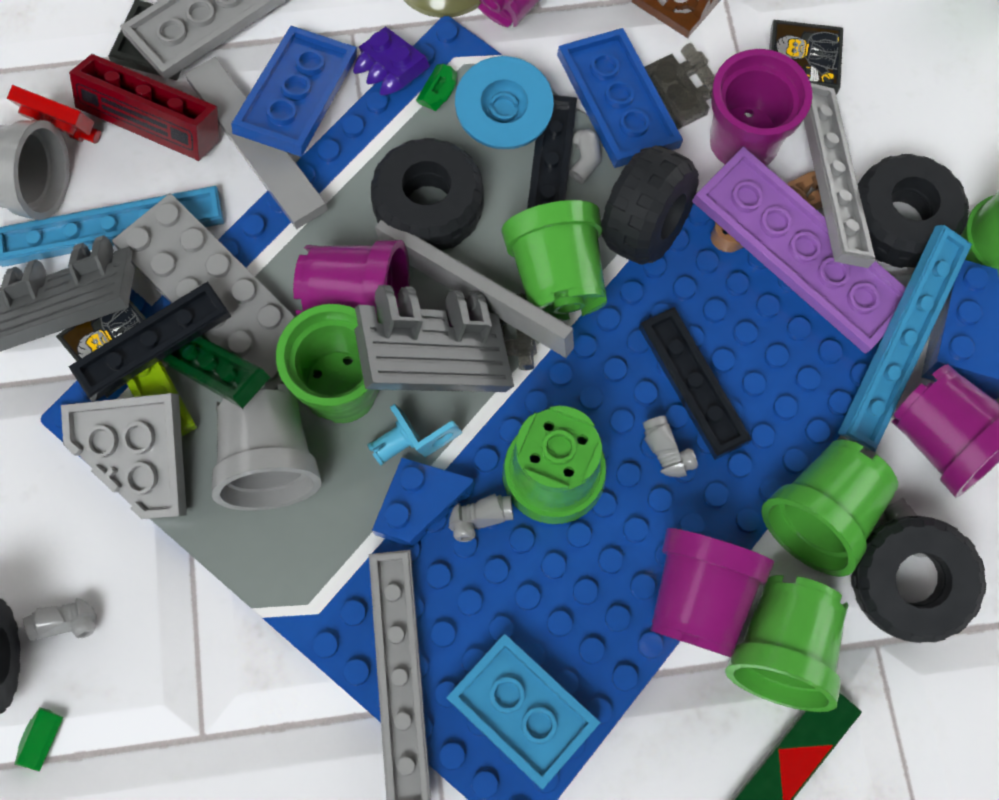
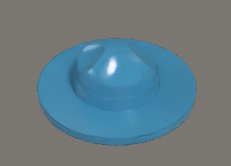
(504, 102)

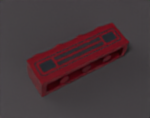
(145, 106)

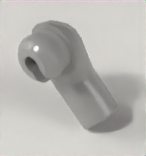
(590, 152)

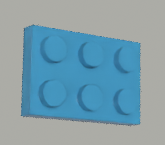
(523, 711)

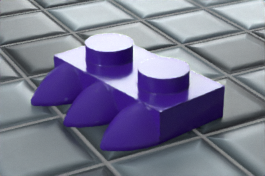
(390, 61)

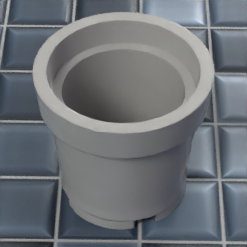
(33, 168)
(263, 453)

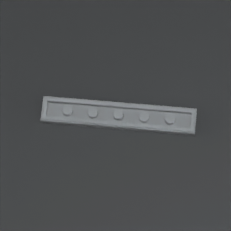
(272, 166)
(837, 180)
(500, 301)
(399, 677)

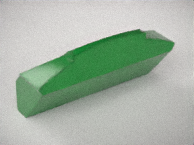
(438, 87)
(37, 739)

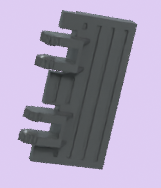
(87, 290)
(426, 351)

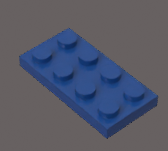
(294, 91)
(618, 95)

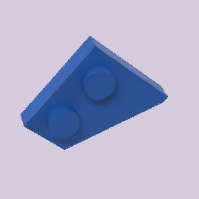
(418, 500)

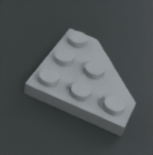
(132, 449)

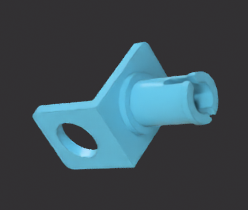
(405, 435)

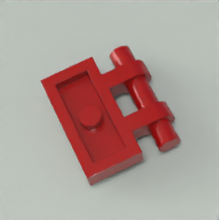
(63, 117)

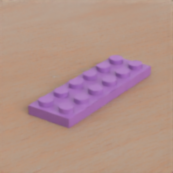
(796, 247)

